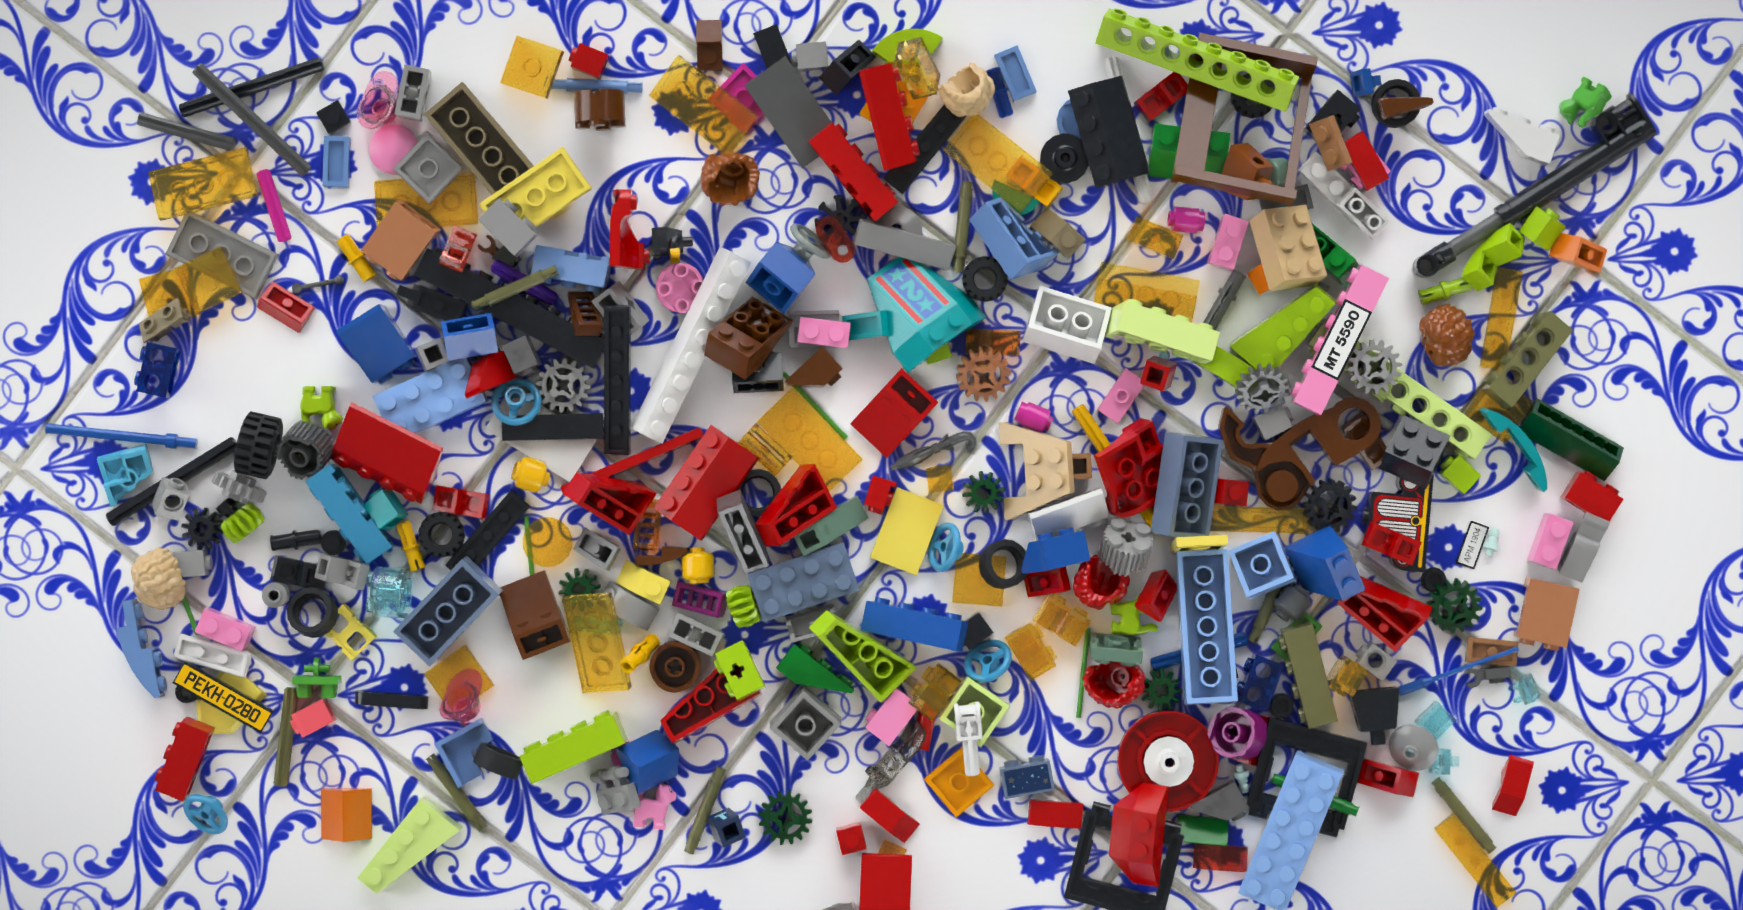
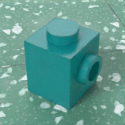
(385, 509)

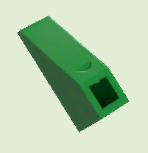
(1336, 260)
(806, 670)

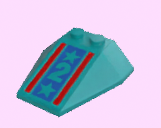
(921, 309)

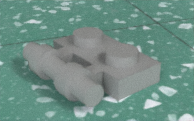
(618, 797)

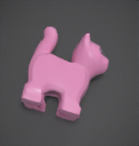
(654, 808)

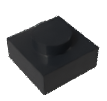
(333, 117)

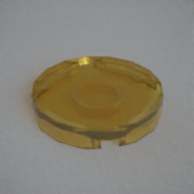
(547, 542)

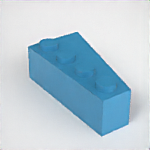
(346, 508)

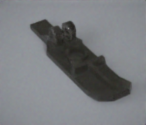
(900, 753)

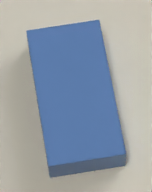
(1015, 73)
(336, 161)

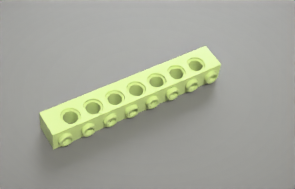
(1475, 435)

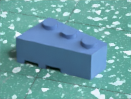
(573, 267)

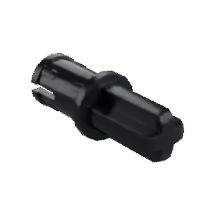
(295, 539)

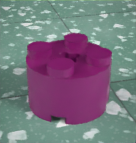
(1250, 735)

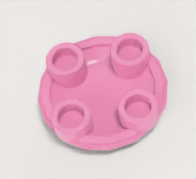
(390, 146)
(678, 286)

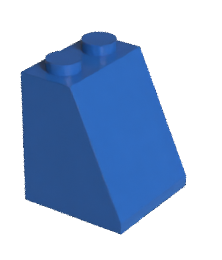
(377, 344)
(1325, 565)

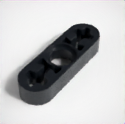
(390, 699)

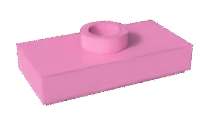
(1121, 396)

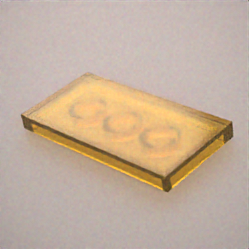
(703, 105)
(998, 162)
(203, 183)
(454, 206)
(1153, 289)
(809, 438)
(596, 642)

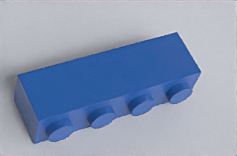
(914, 625)

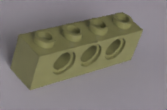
(1555, 334)

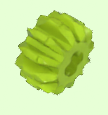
(242, 522)
(743, 606)

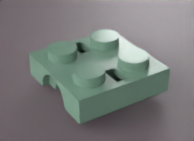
(1115, 648)

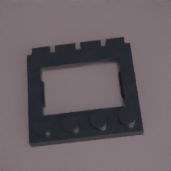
(1314, 742)
(1113, 896)

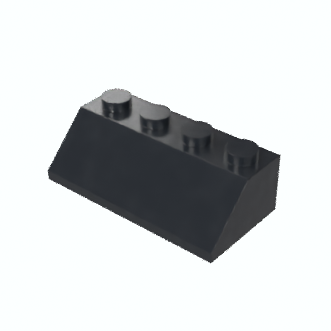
(1108, 131)

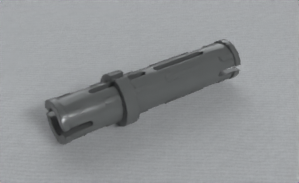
(1236, 279)

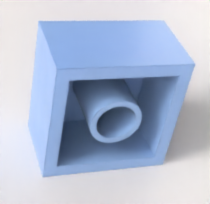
(1262, 565)

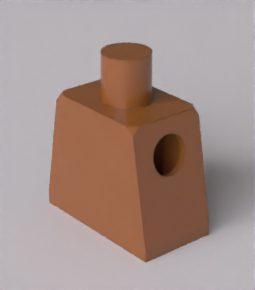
(1247, 163)

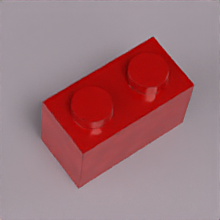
(1591, 496)

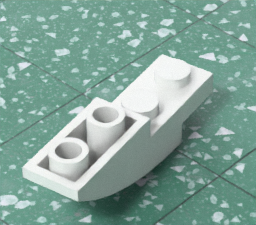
(1343, 196)

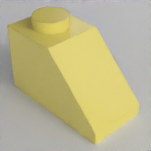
(643, 582)

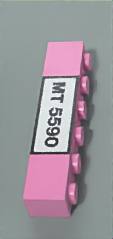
(1339, 340)

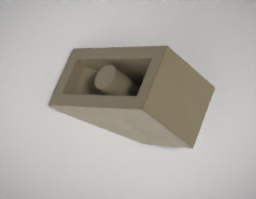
(1058, 233)

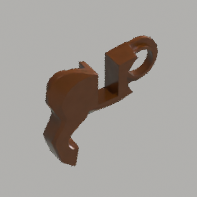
(1277, 469)

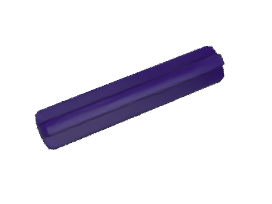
(511, 274)

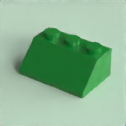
(1164, 147)

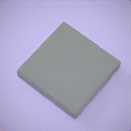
(428, 168)

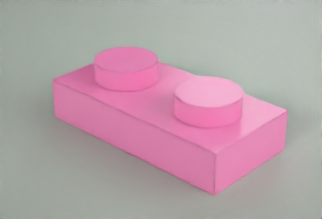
(823, 332)

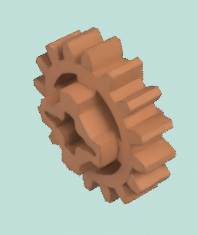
(989, 366)

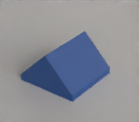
(649, 760)

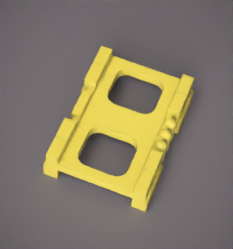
(353, 626)

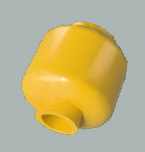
(530, 474)
(698, 566)

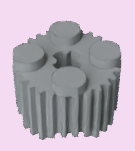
(1125, 546)

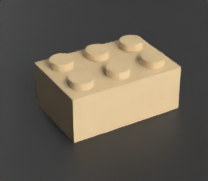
(1288, 247)

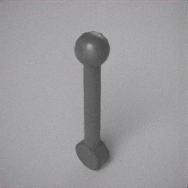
(297, 288)

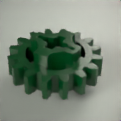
(1450, 595)
(772, 815)

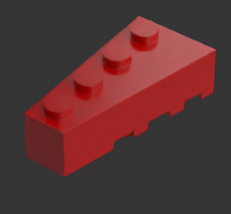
(852, 171)
(703, 706)

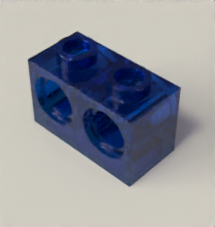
(165, 371)
(1265, 684)

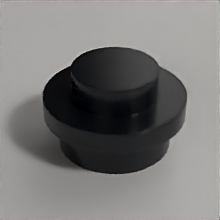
(227, 508)
(333, 542)
(1432, 577)
(1281, 705)

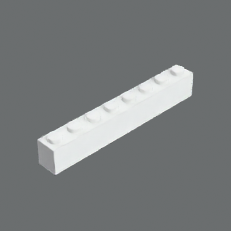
(689, 345)

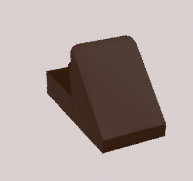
(709, 45)

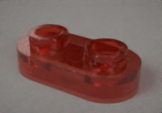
(835, 239)

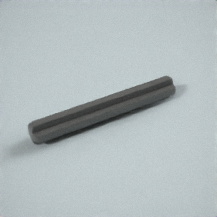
(186, 131)

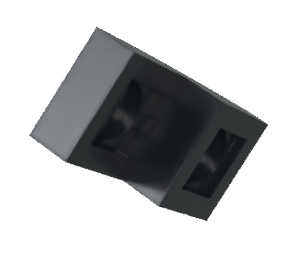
(295, 572)

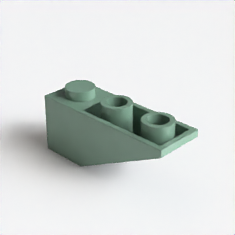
(831, 526)

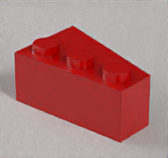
(611, 499)
(795, 507)
(1386, 613)

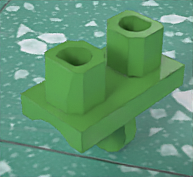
(328, 683)

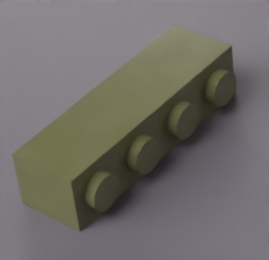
(1308, 675)

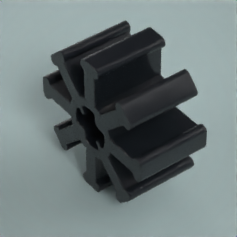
(846, 226)

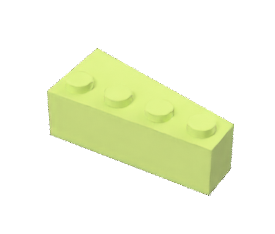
(1162, 331)
(415, 838)

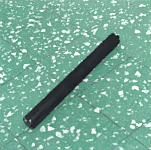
(254, 86)
(184, 473)

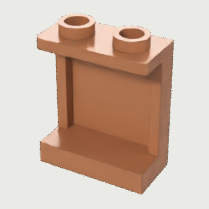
(400, 240)
(1546, 614)

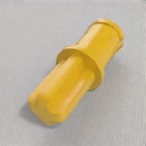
(356, 258)
(410, 545)

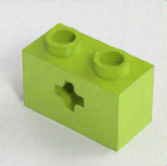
(739, 655)

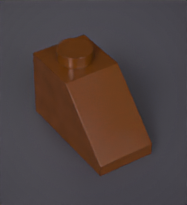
(816, 371)

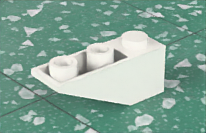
(1527, 140)

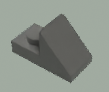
(597, 549)

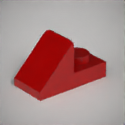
(1231, 492)
(1047, 582)

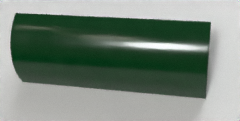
(1571, 439)

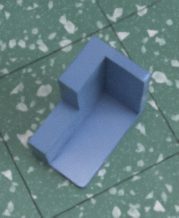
(457, 751)

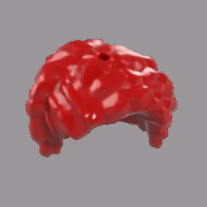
(1097, 584)
(1109, 687)

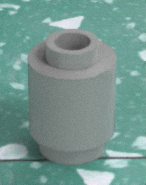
(283, 592)

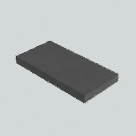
(789, 108)

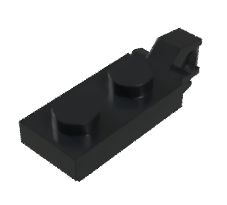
(433, 302)

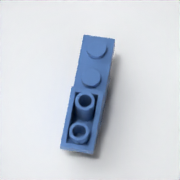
(142, 660)

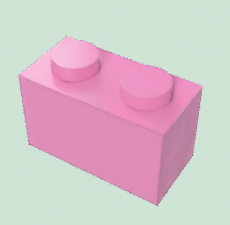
(1227, 242)
(1550, 541)
(225, 629)
(890, 716)

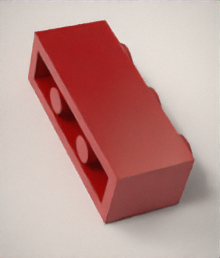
(183, 758)

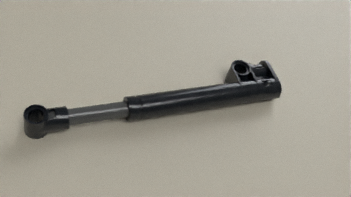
(1624, 135)

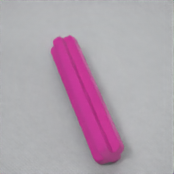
(273, 205)

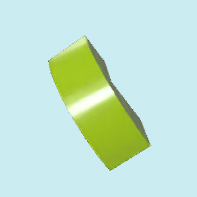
(887, 47)
(1497, 249)
(1226, 366)

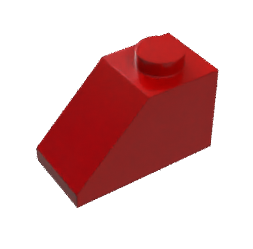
(489, 373)
(1388, 778)

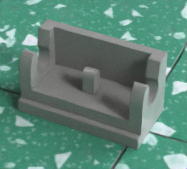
(799, 623)

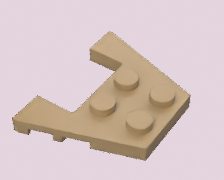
(1046, 465)

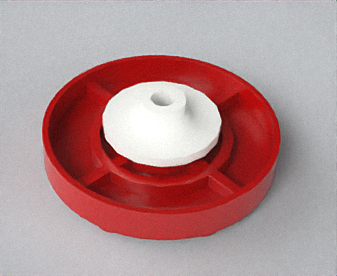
(1165, 736)

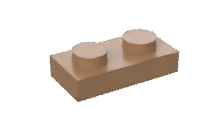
(1330, 143)
(1483, 647)

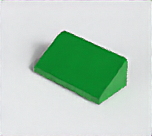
(1204, 830)

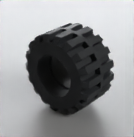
(257, 445)

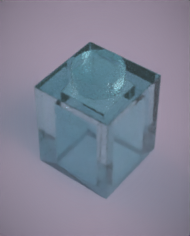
(1435, 719)

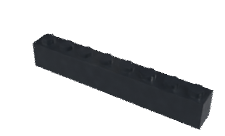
(515, 311)

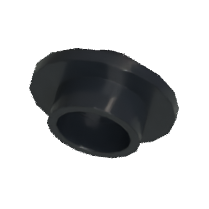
(1051, 158)

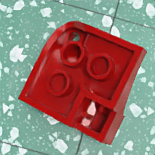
(624, 247)
(1131, 469)

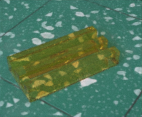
(763, 452)

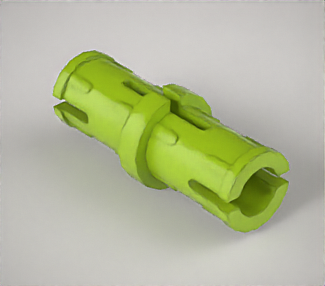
(1444, 290)

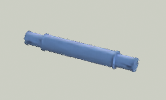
(573, 84)

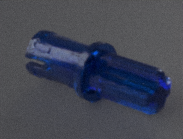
(1000, 96)

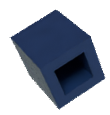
(726, 827)

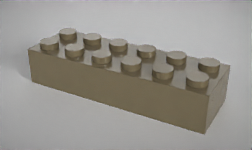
(478, 138)

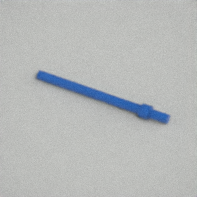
(169, 440)

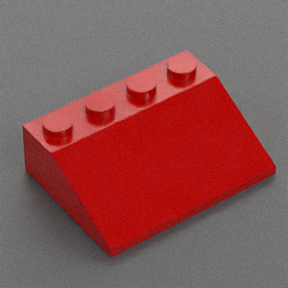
(386, 453)

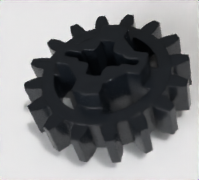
(1335, 494)

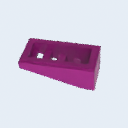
(721, 604)

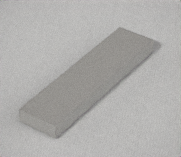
(904, 244)

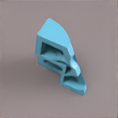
(124, 470)

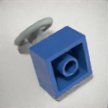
(786, 269)

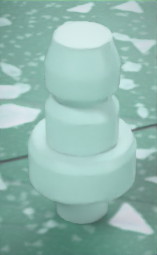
(1491, 544)
(1241, 775)

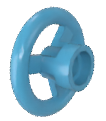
(516, 392)
(950, 548)
(991, 665)
(208, 811)

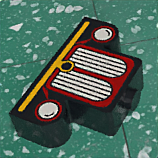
(1405, 514)

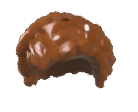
(729, 178)
(1446, 335)

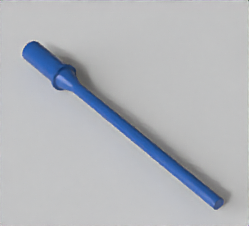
(1424, 682)

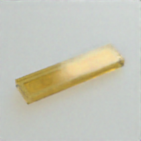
(1500, 317)
(1259, 520)
(1474, 860)

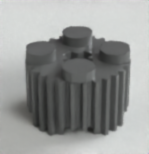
(305, 449)

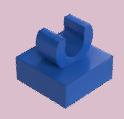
(1363, 82)

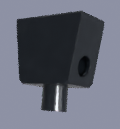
(1375, 711)

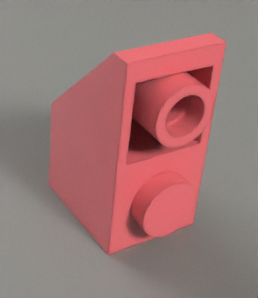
(312, 718)

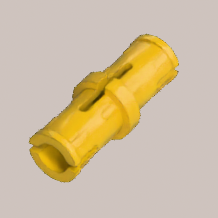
(640, 653)

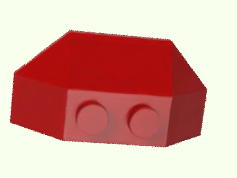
(1139, 833)

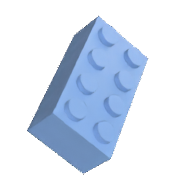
(429, 397)

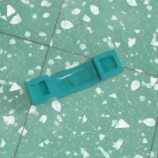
(1535, 469)

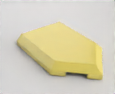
(221, 721)

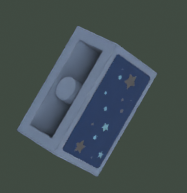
(1026, 777)

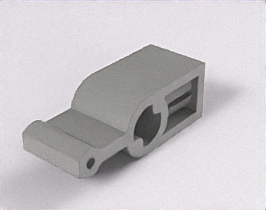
(1583, 547)

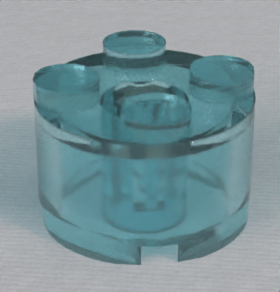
(389, 592)

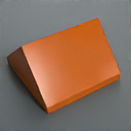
(346, 814)

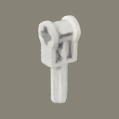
(969, 731)

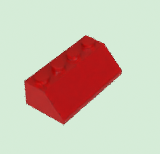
(889, 115)
(711, 471)

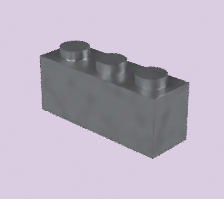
(742, 532)

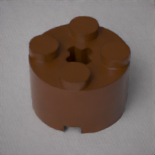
(599, 109)
(662, 672)

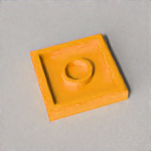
(953, 785)

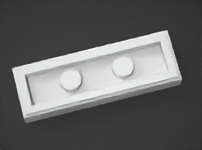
(212, 655)

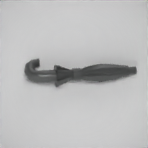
(946, 443)

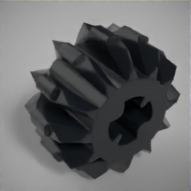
(195, 523)

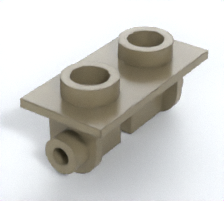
(159, 323)

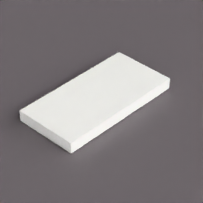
(561, 455)

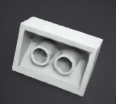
(1067, 324)
(1071, 512)

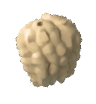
(967, 91)
(158, 579)

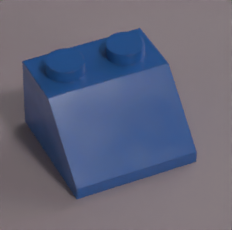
(1055, 551)

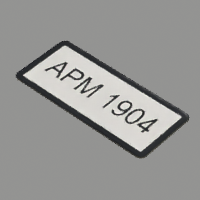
(1472, 544)

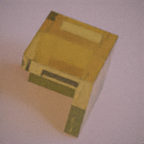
(939, 478)

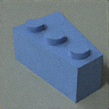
(1009, 240)

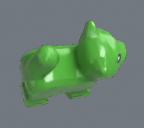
(1585, 98)

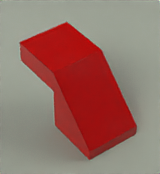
(1514, 785)
(889, 815)

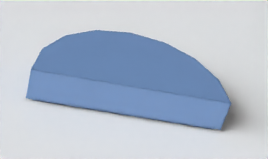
(1066, 120)

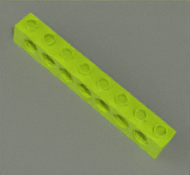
(1183, 63)

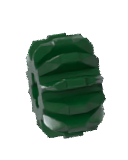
(988, 485)
(584, 581)
(1169, 687)

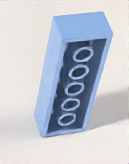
(1206, 627)
(1291, 831)

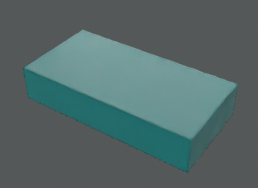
(867, 324)

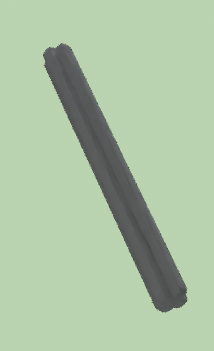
(251, 119)

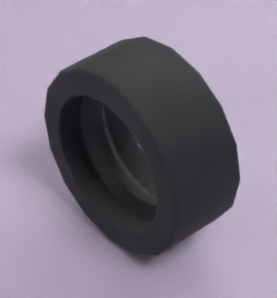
(1401, 84)
(776, 487)
(986, 568)
(326, 623)
(498, 761)

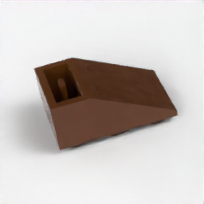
(746, 337)
(534, 615)

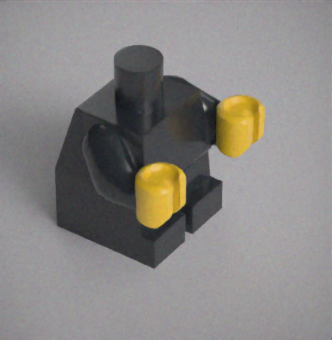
(669, 242)

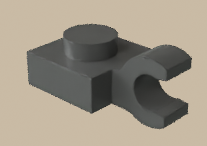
(1493, 674)

